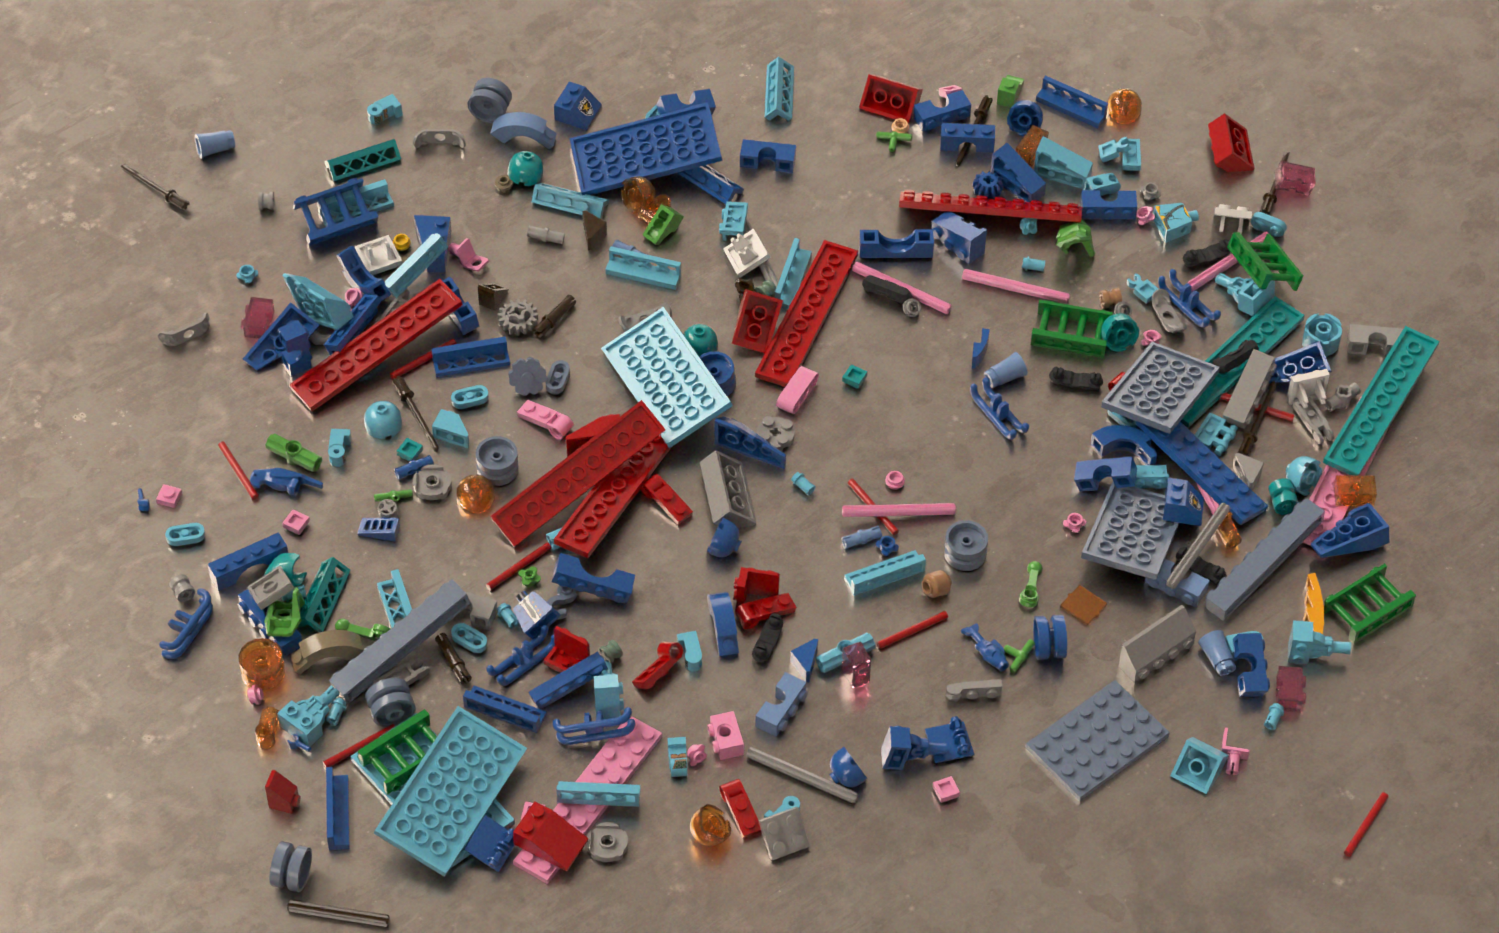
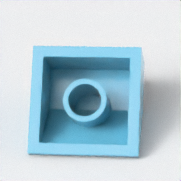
(1199, 765)

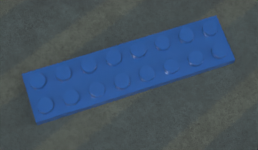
(1207, 471)

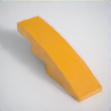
(1314, 604)

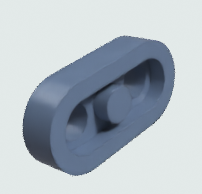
(555, 380)

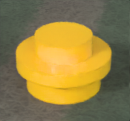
(401, 242)

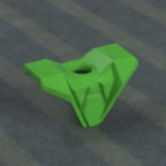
(1075, 233)
(280, 625)

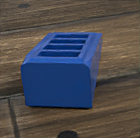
(385, 534)

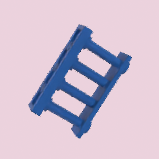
(335, 229)

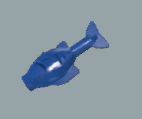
(990, 651)

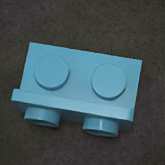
(734, 219)
(1151, 476)

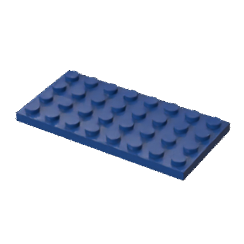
(645, 149)

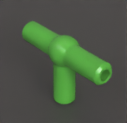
(893, 136)
(393, 495)
(1020, 655)

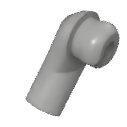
(318, 339)

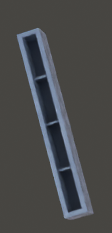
(1264, 559)
(399, 641)

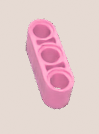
(797, 390)

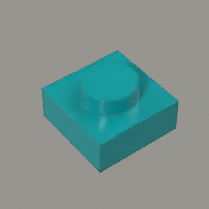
(854, 376)
(409, 450)

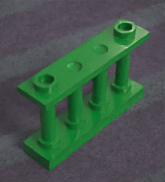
(1257, 269)
(1068, 342)
(1373, 619)
(386, 744)

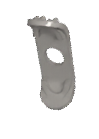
(428, 136)
(1161, 305)
(628, 322)
(177, 337)

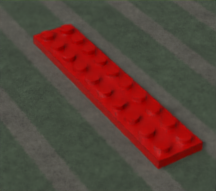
(997, 206)
(806, 313)
(375, 345)
(577, 473)
(609, 500)

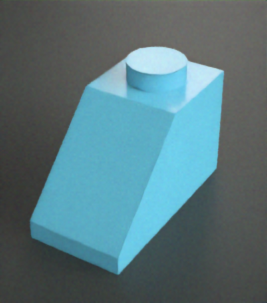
(450, 428)

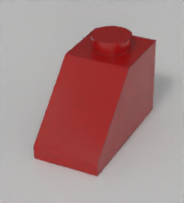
(281, 793)

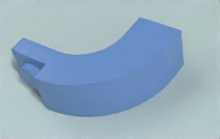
(523, 124)

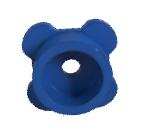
(887, 541)

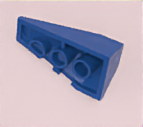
(269, 346)
(1300, 362)
(741, 439)

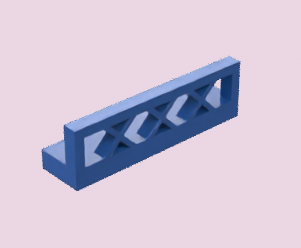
(1071, 104)
(713, 182)
(362, 315)
(470, 353)
(568, 680)
(489, 706)
(337, 810)

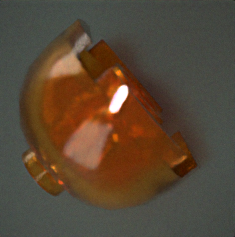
(1124, 105)
(637, 192)
(475, 493)
(710, 826)

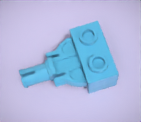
(1247, 293)
(1308, 644)
(607, 693)
(307, 716)

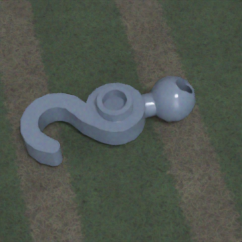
(564, 596)

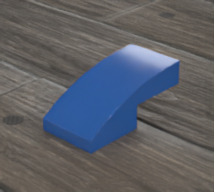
(980, 349)

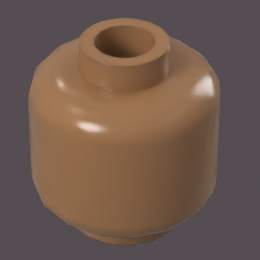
(936, 584)

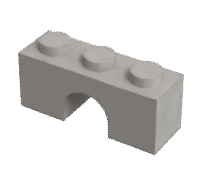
(1362, 336)
(482, 610)

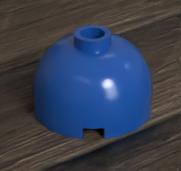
(1023, 116)
(724, 539)
(845, 769)

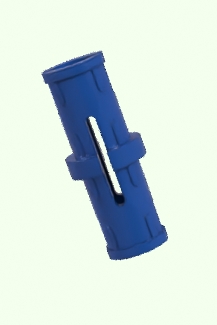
(412, 467)

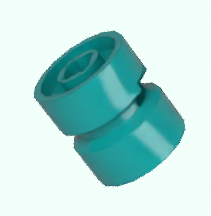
(1283, 496)

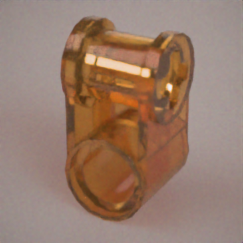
(647, 212)

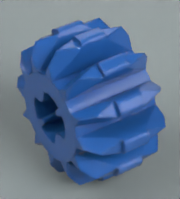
(988, 185)

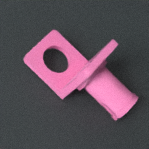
(467, 255)
(1235, 755)

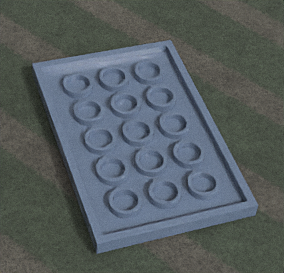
(1160, 387)
(1131, 532)
(1097, 740)

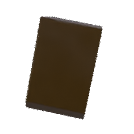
(594, 229)
(491, 295)

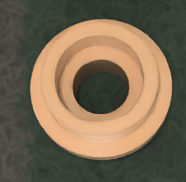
(900, 125)

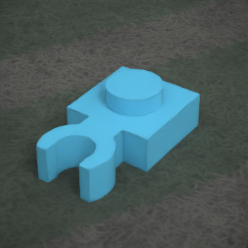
(1112, 148)
(1143, 290)

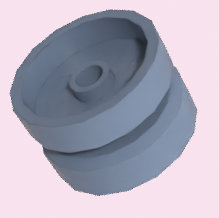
(489, 99)
(497, 460)
(966, 545)
(390, 701)
(290, 866)

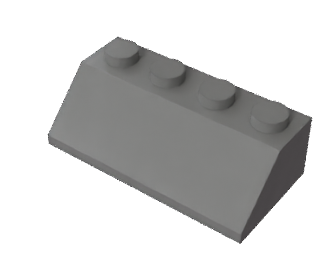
(727, 490)
(1157, 644)

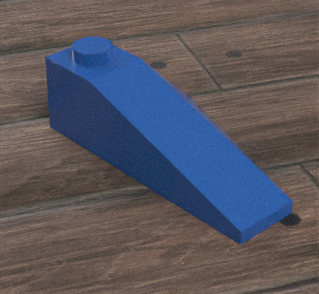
(1358, 532)

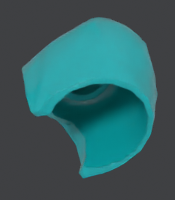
(287, 562)

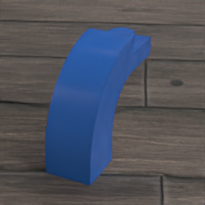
(359, 276)
(1124, 438)
(724, 623)

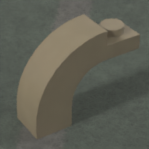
(324, 645)

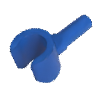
(143, 503)
(294, 745)

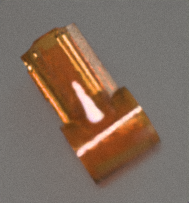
(1229, 532)
(267, 727)

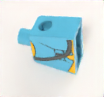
(1174, 220)

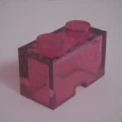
(1295, 177)
(258, 314)
(856, 665)
(1290, 688)

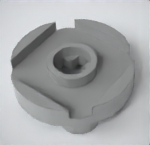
(780, 425)
(435, 491)
(610, 852)

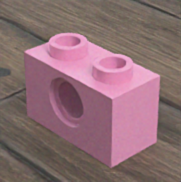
(726, 725)

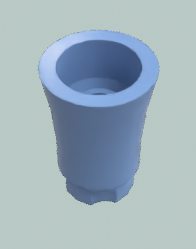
(214, 142)
(1006, 370)
(1217, 651)

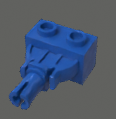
(903, 746)

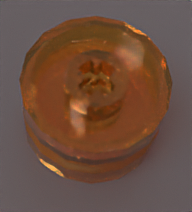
(261, 663)

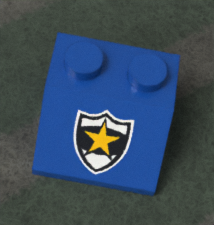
(576, 106)
(1182, 503)

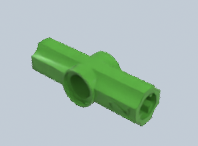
(293, 452)

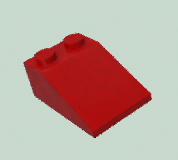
(756, 321)
(585, 433)
(549, 836)

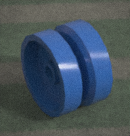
(721, 369)
(1050, 637)

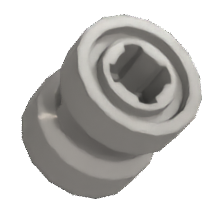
(182, 587)

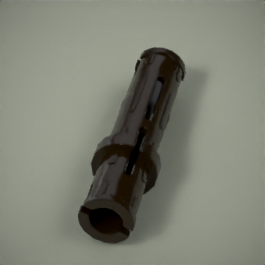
(549, 321)
(456, 664)

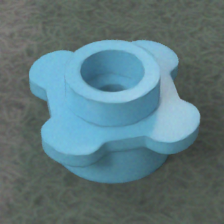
(1028, 225)
(247, 273)

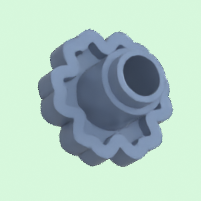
(527, 376)

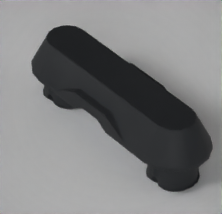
(1206, 255)
(891, 290)
(1237, 357)
(1076, 380)
(1203, 568)
(767, 638)

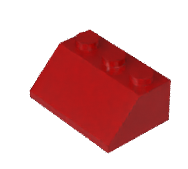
(889, 98)
(1230, 145)

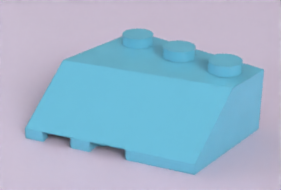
(318, 302)

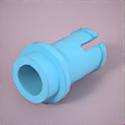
(1033, 264)
(799, 480)
(289, 596)
(504, 611)
(337, 708)
(1276, 711)

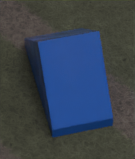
(804, 658)

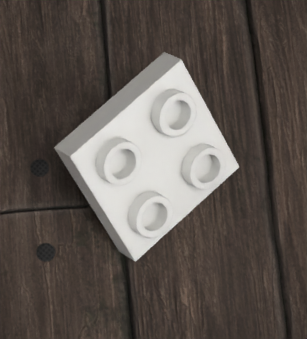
(1225, 211)
(746, 252)
(379, 255)
(1308, 385)

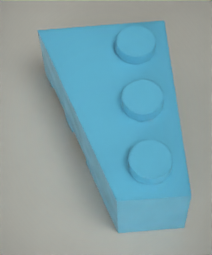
(1061, 164)

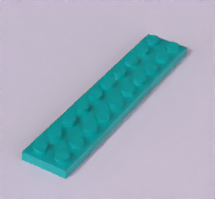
(1267, 329)
(1381, 402)

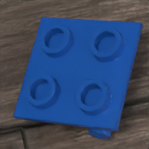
(954, 736)
(491, 843)

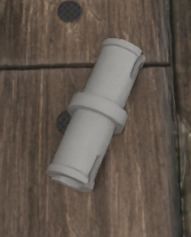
(545, 234)

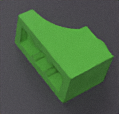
(1009, 90)
(663, 223)

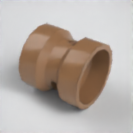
(1110, 298)

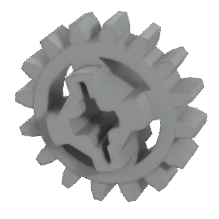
(517, 316)

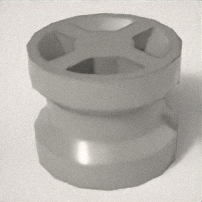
(266, 200)
(387, 506)

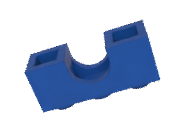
(671, 102)
(930, 116)
(955, 134)
(755, 151)
(1096, 208)
(464, 316)
(296, 355)
(1091, 472)
(1252, 647)

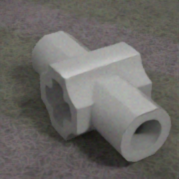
(1342, 396)

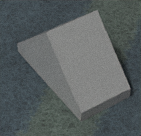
(1247, 469)

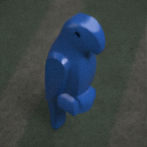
(282, 480)

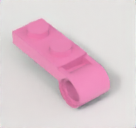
(555, 422)

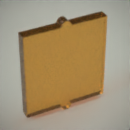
(1083, 605)

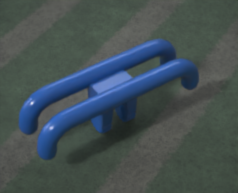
(1188, 300)
(998, 410)
(190, 629)
(523, 658)
(594, 729)

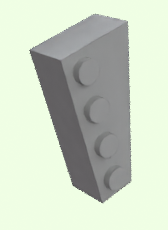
(1250, 389)

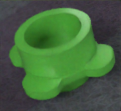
(532, 580)

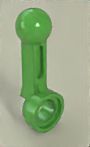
(1034, 569)
(376, 631)

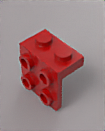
(756, 583)
(567, 650)

